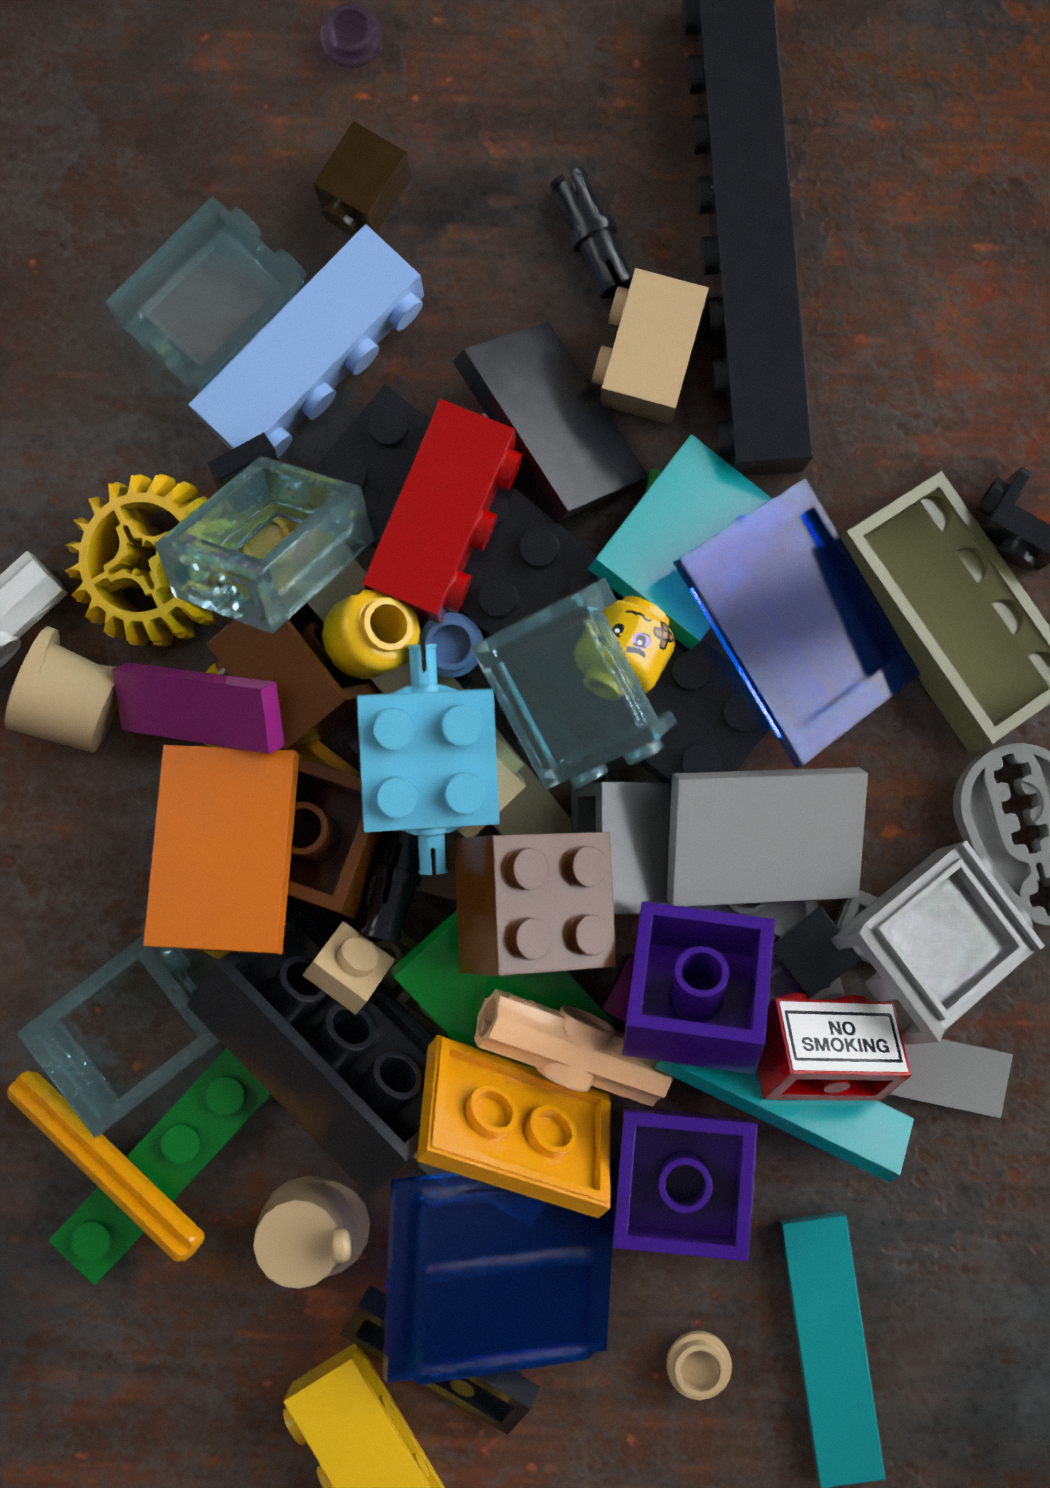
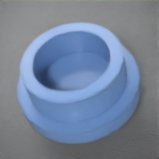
(453, 643)

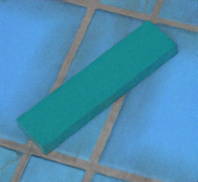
(854, 1131)
(832, 1349)

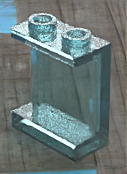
(571, 690)

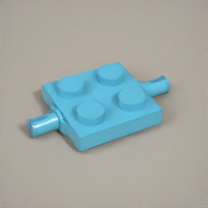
(427, 759)

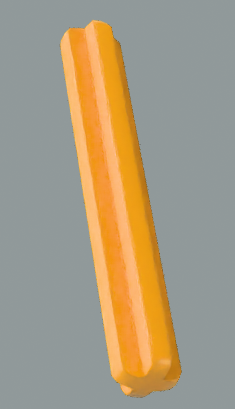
(106, 1167)

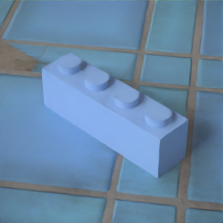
(312, 345)

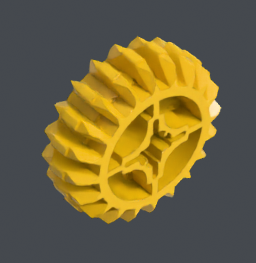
(106, 573)

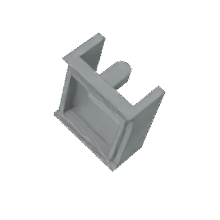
(941, 939)

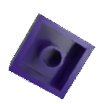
(699, 987)
(685, 1183)

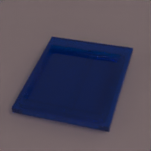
(798, 621)
(491, 1280)

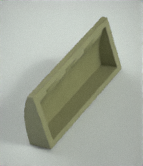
(956, 611)

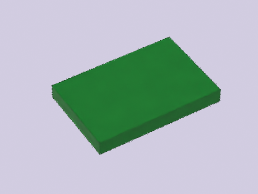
(455, 998)

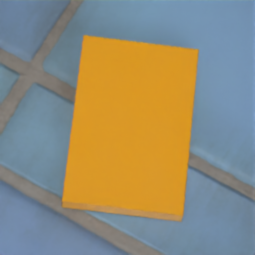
(515, 1128)

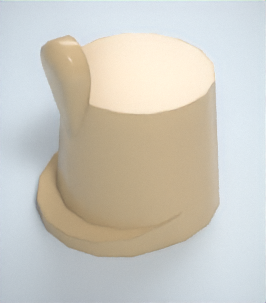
(61, 695)
(310, 1231)

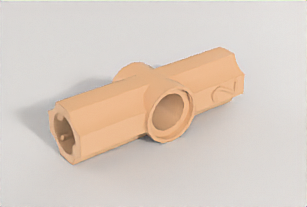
(567, 1047)

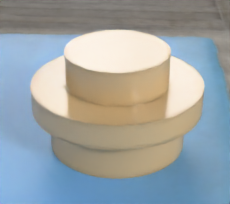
(699, 1365)

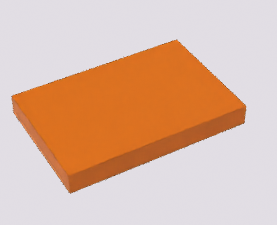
(222, 850)

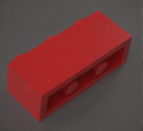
(444, 511)

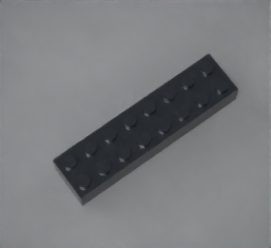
(536, 564)

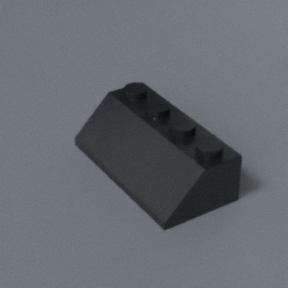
(335, 1072)

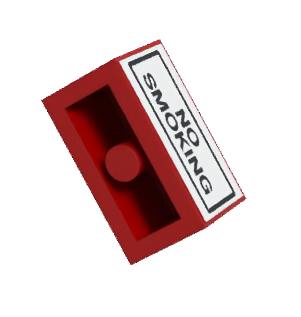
(831, 1049)

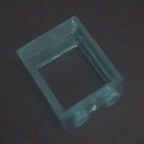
(265, 592)
(74, 1070)

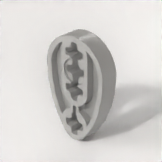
(989, 830)

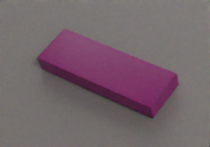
(199, 707)

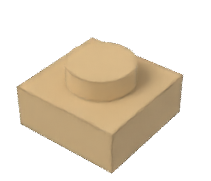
(349, 967)

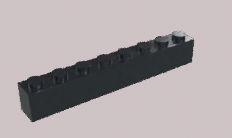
(750, 236)

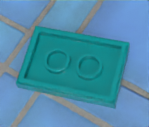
(681, 510)

